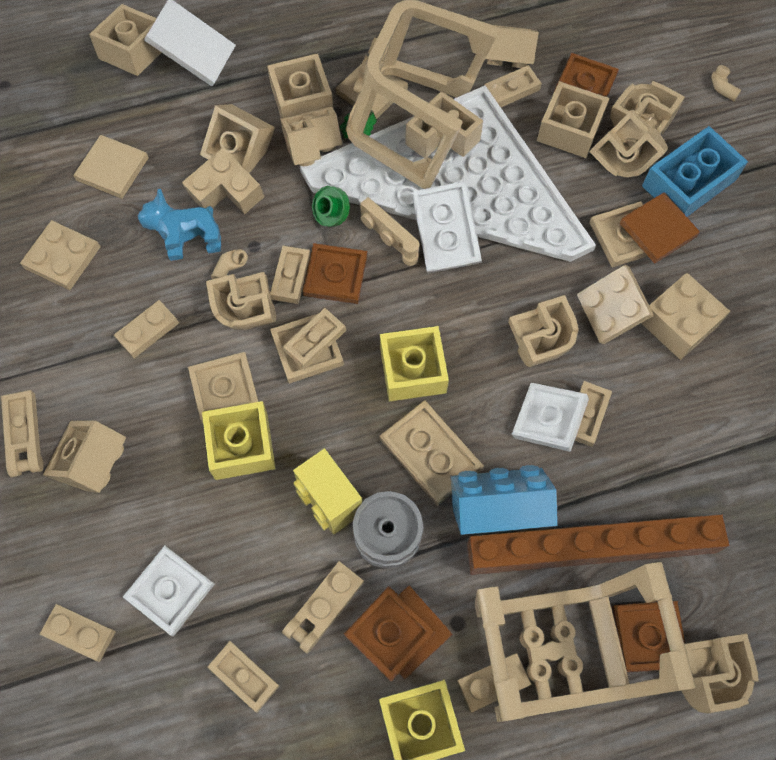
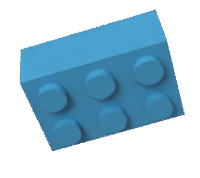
(695, 171)
(503, 500)

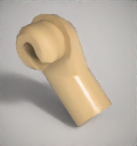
(722, 85)
(229, 261)

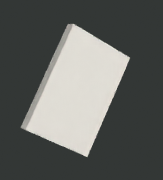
(190, 42)
(446, 227)

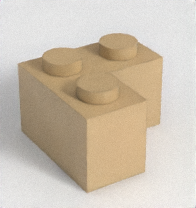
(309, 133)
(424, 138)
(221, 178)

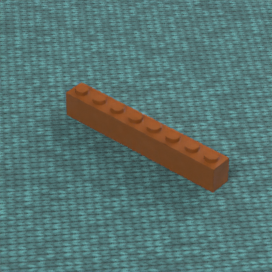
(596, 544)

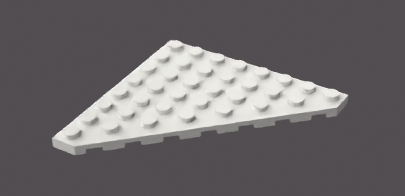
(505, 184)

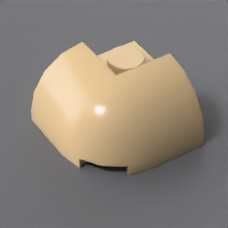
(652, 102)
(630, 147)
(241, 301)
(545, 332)
(722, 673)

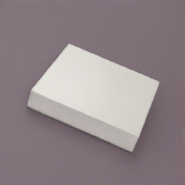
(550, 416)
(168, 591)

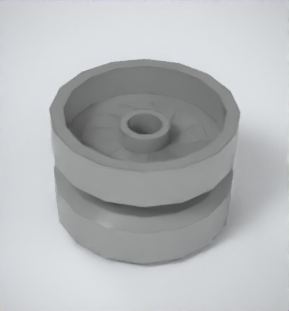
(379, 514)

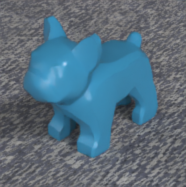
(180, 225)

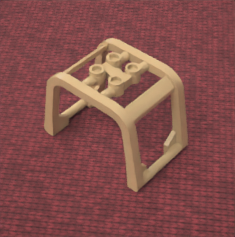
(383, 61)
(653, 585)

